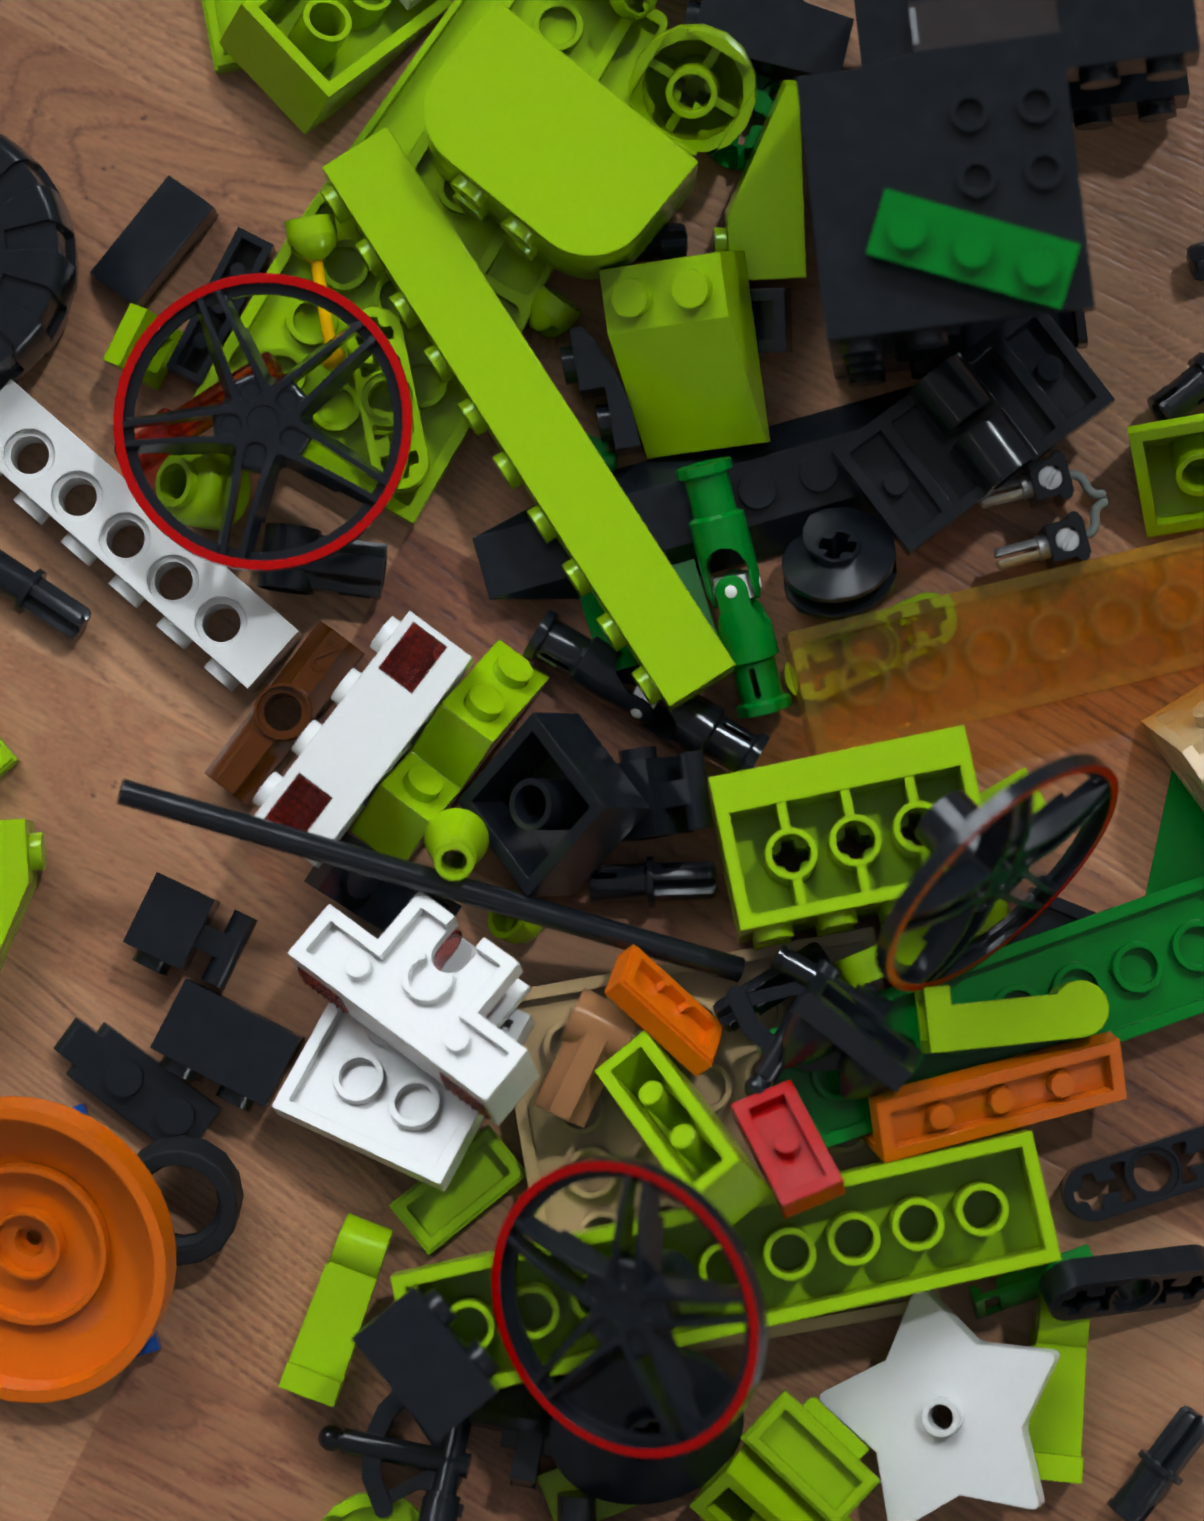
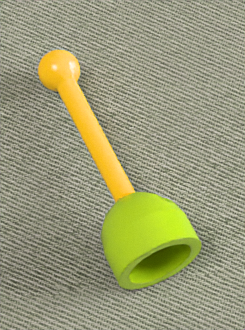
(313, 240)

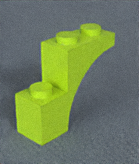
(449, 751)

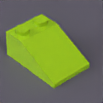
(322, 51)
(687, 352)

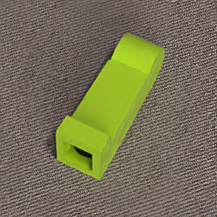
(1067, 1012)
(337, 1312)
(1058, 1417)

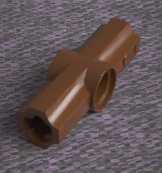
(308, 677)

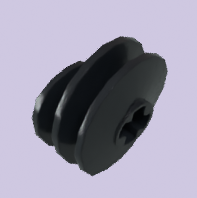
(840, 564)

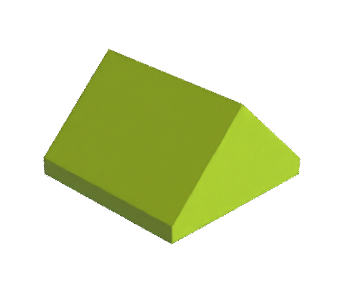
(1170, 473)

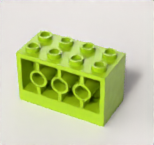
(810, 810)

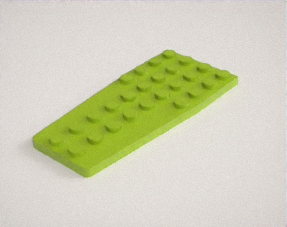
(291, 328)

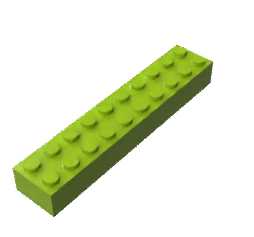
(891, 1235)

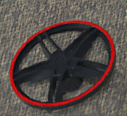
(263, 422)
(985, 860)
(632, 1306)

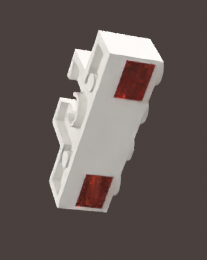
(367, 732)
(427, 998)

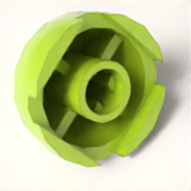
(694, 87)

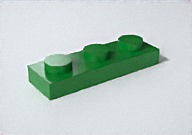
(973, 249)

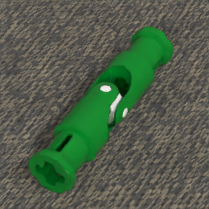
(743, 622)

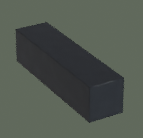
(243, 256)

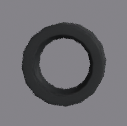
(224, 1176)

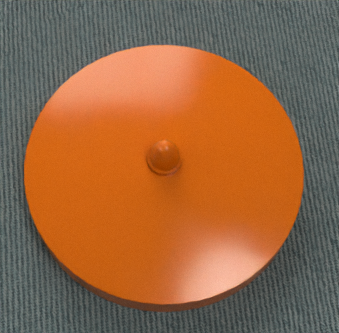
(80, 1252)

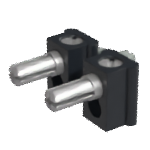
(1057, 542)

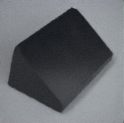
(154, 243)

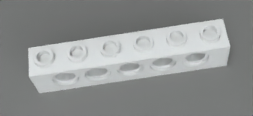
(263, 633)

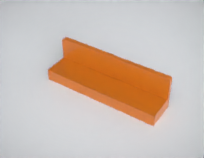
(996, 1097)

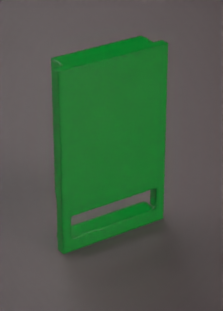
(1018, 1285)

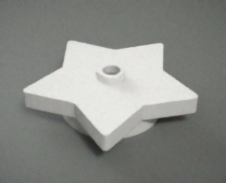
(991, 1400)

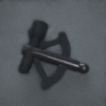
(801, 971)
(441, 1461)

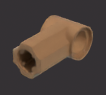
(589, 1039)

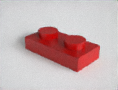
(788, 1149)

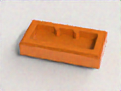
(664, 1010)

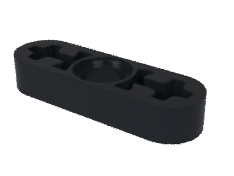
(1100, 1171)
(1124, 1282)

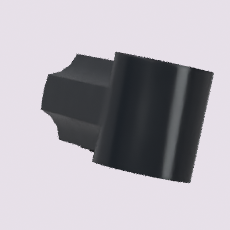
(353, 571)

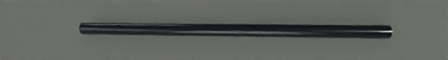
(427, 879)

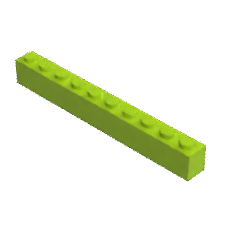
(527, 420)

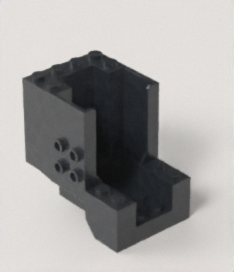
(977, 116)

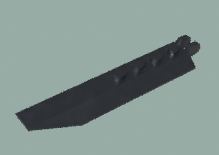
(772, 481)

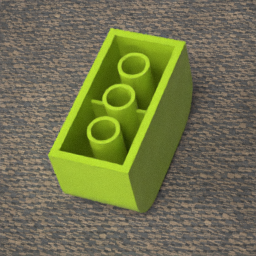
(549, 150)

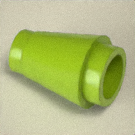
(459, 831)

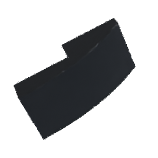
(591, 369)

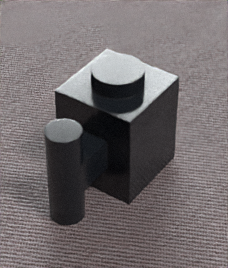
(672, 788)
(177, 922)

